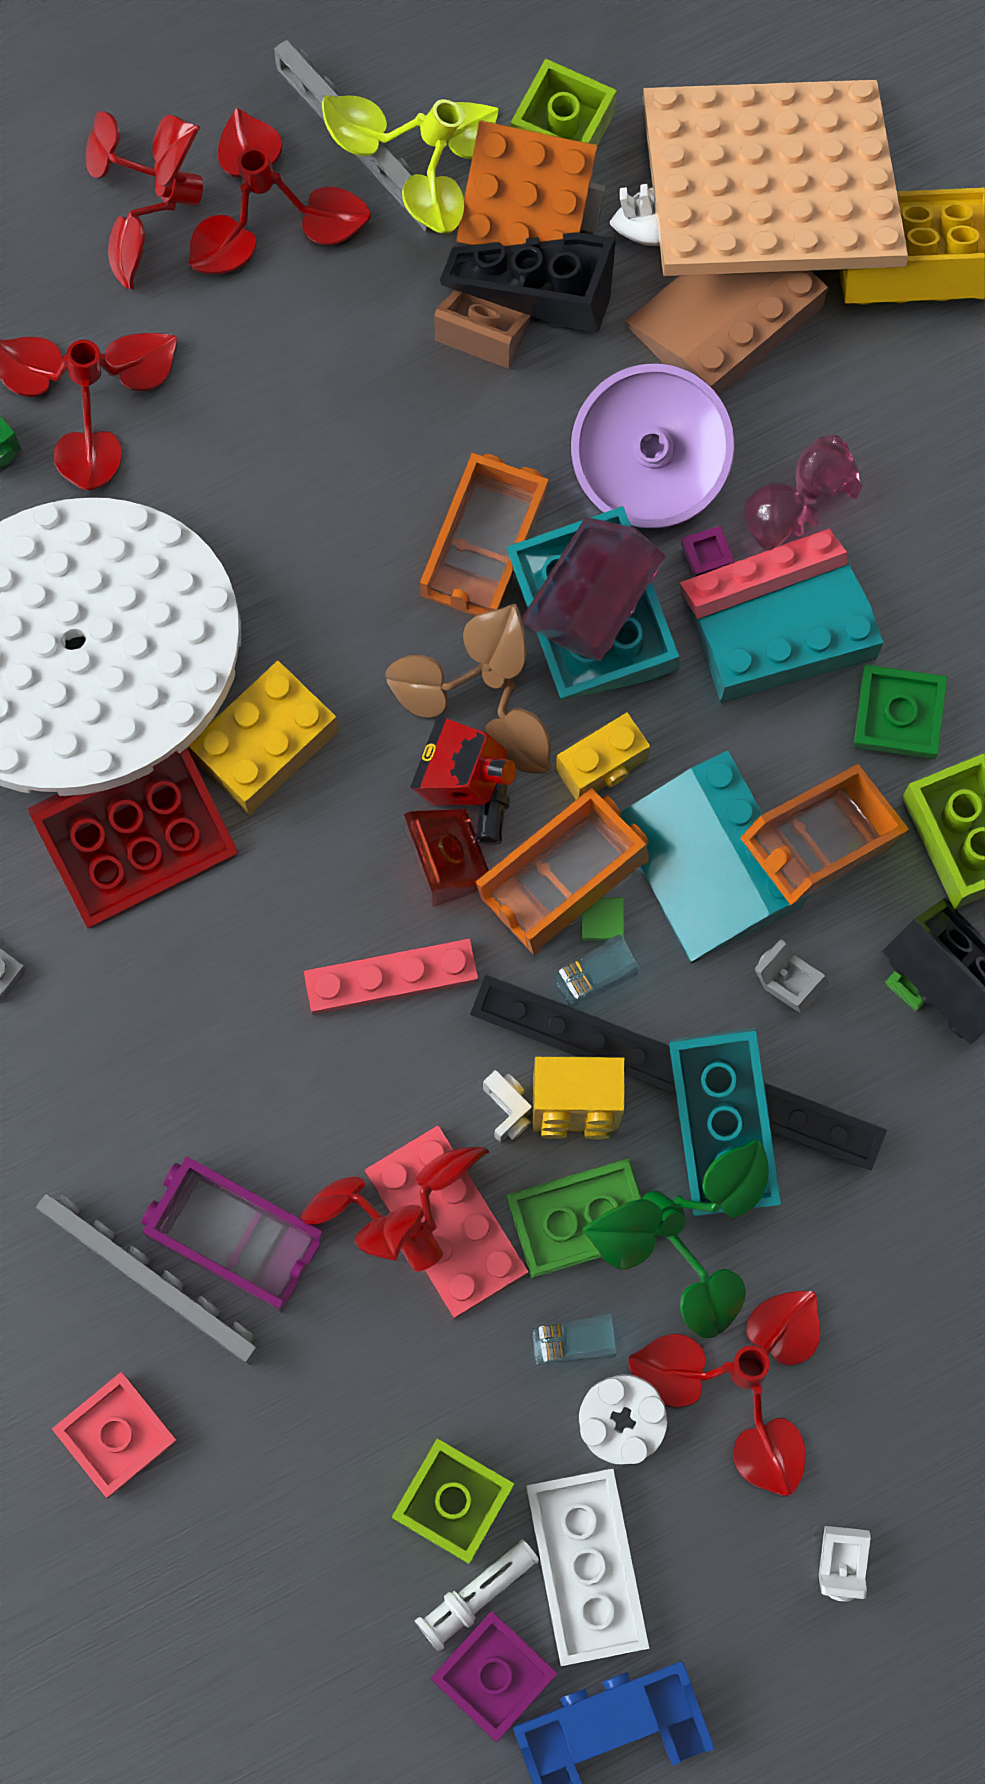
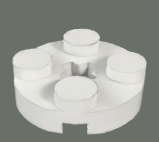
(599, 1429)

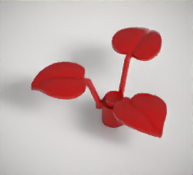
(249, 151)
(175, 187)
(140, 361)
(401, 1228)
(782, 1326)

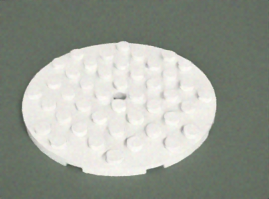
(154, 651)

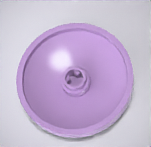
(653, 445)

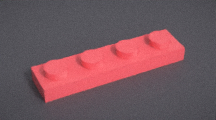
(763, 573)
(390, 976)

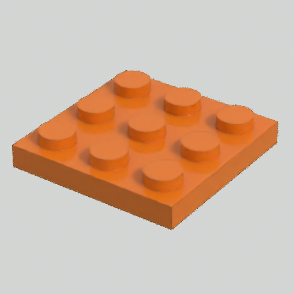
(524, 186)

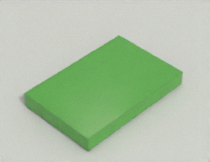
(554, 1214)

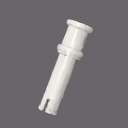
(460, 1608)

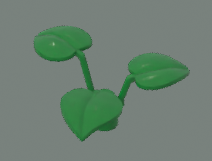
(628, 1231)

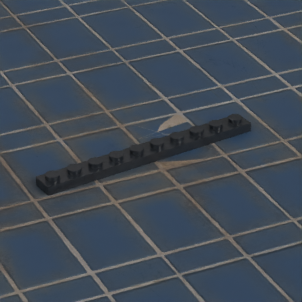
(652, 1064)

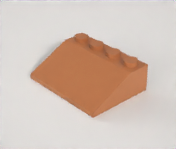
(726, 321)

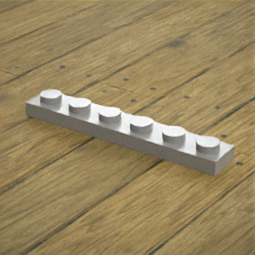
(299, 72)
(164, 1287)

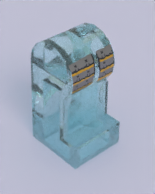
(597, 971)
(574, 1341)

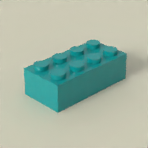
(721, 1104)

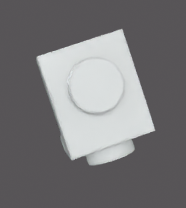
(508, 1096)
(844, 1563)

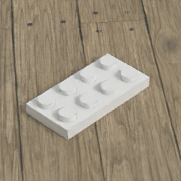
(587, 1567)

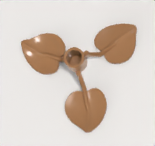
(500, 646)

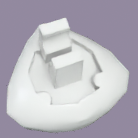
(637, 217)

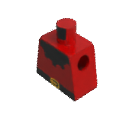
(461, 766)

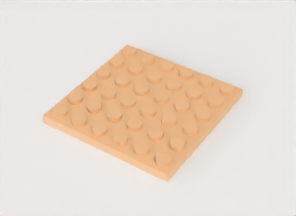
(772, 178)

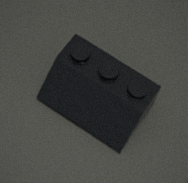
(946, 965)

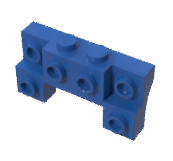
(613, 1718)

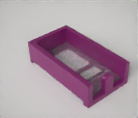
(232, 1233)

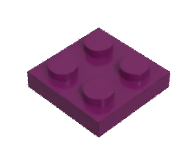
(493, 1676)

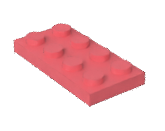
(475, 1249)

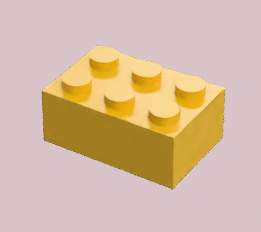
(263, 737)
(577, 1096)

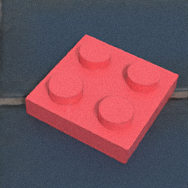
(114, 1435)

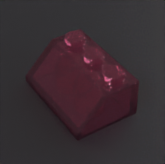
(594, 587)

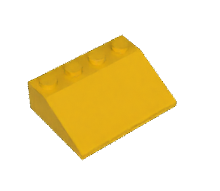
(943, 247)

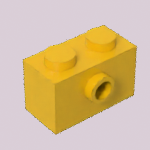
(603, 757)

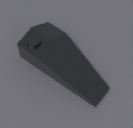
(550, 280)

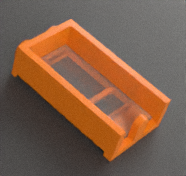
(488, 513)
(823, 833)
(563, 869)

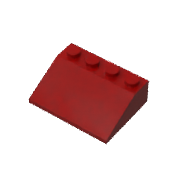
(133, 837)

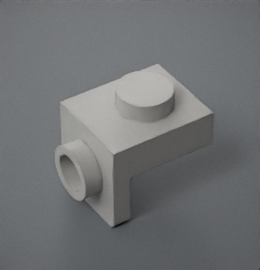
(790, 977)

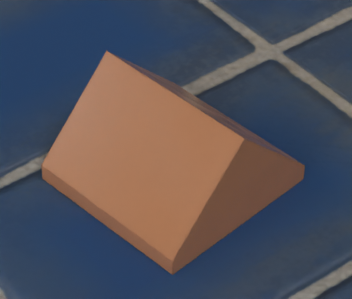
(480, 327)

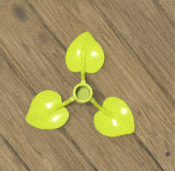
(431, 200)

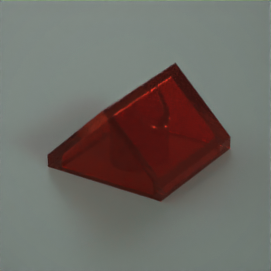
(445, 853)

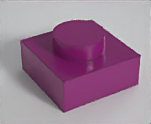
(707, 551)

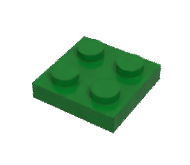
(900, 711)

